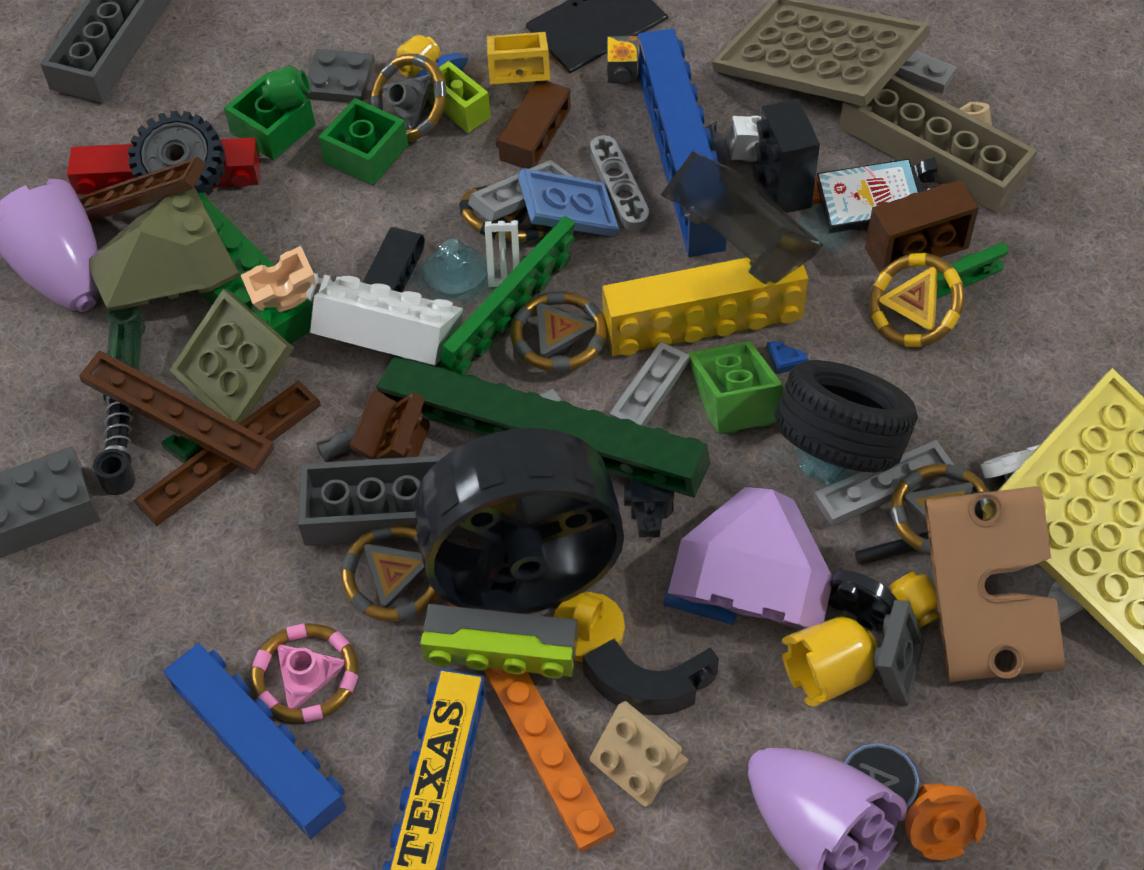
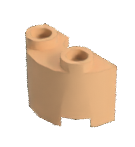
(281, 284)

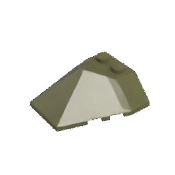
(162, 254)

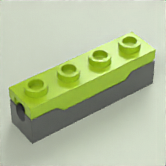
(499, 641)

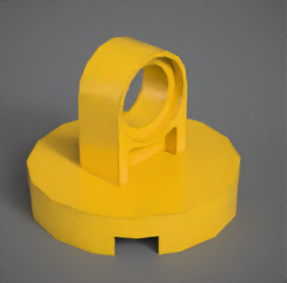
(597, 621)

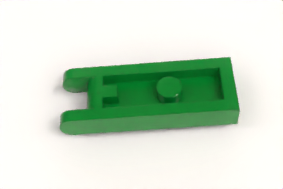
(975, 267)

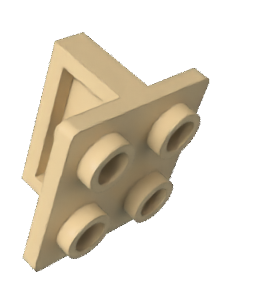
(637, 754)

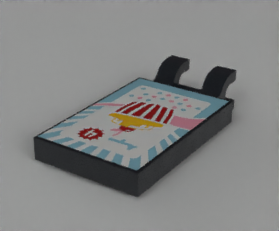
(852, 192)

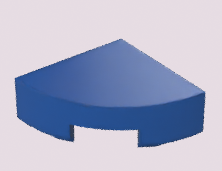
(784, 357)

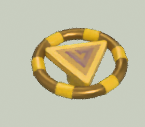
(916, 299)

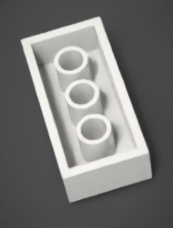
(384, 319)

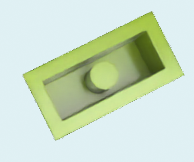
(466, 100)

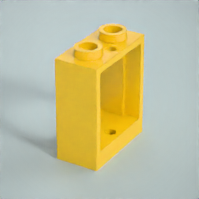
(517, 52)

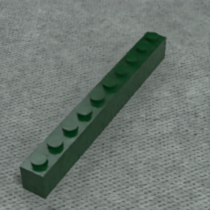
(489, 408)

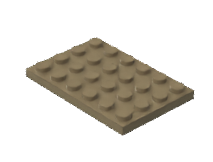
(822, 49)

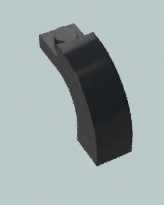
(644, 689)

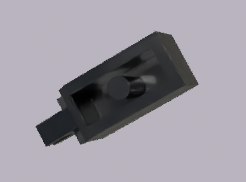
(648, 507)

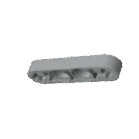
(622, 182)

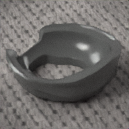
(718, 143)

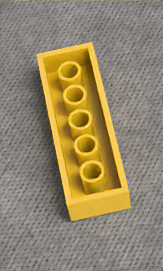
(698, 305)

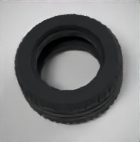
(845, 416)

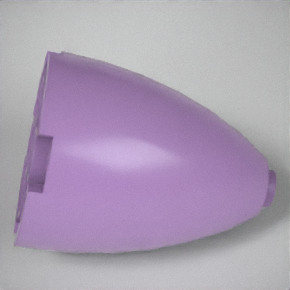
(50, 243)
(815, 804)

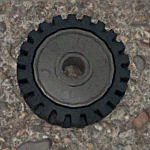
(177, 137)

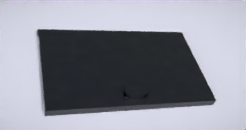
(580, 28)

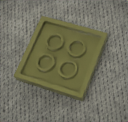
(231, 358)

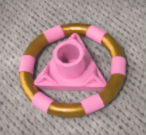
(305, 672)

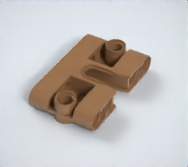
(963, 557)

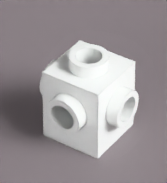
(743, 137)

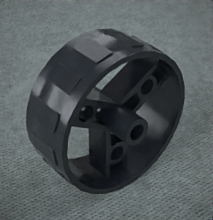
(543, 515)

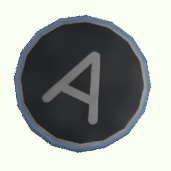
(889, 768)

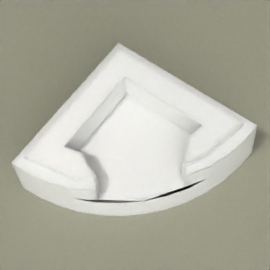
(1066, 603)

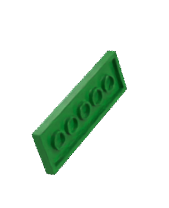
(496, 312)

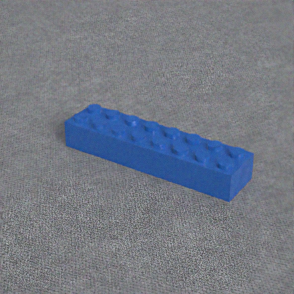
(676, 123)

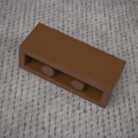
(534, 124)

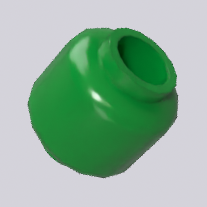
(286, 87)

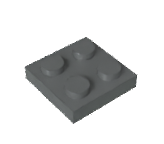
(339, 75)
(899, 652)

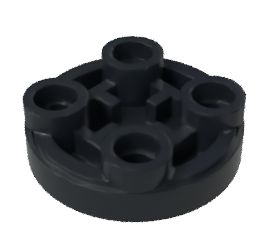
(861, 597)

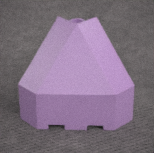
(755, 561)

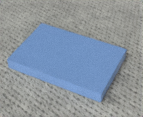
(555, 195)

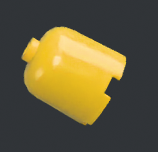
(829, 658)

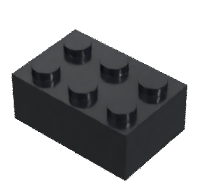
(786, 155)

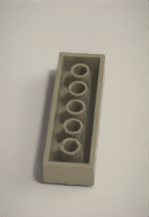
(922, 127)

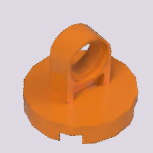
(944, 821)

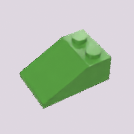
(736, 386)

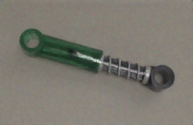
(124, 344)

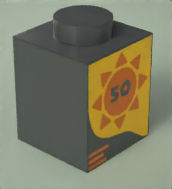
(622, 59)

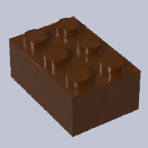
(923, 222)

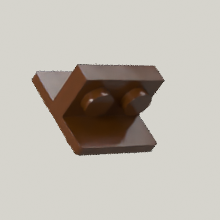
(391, 427)

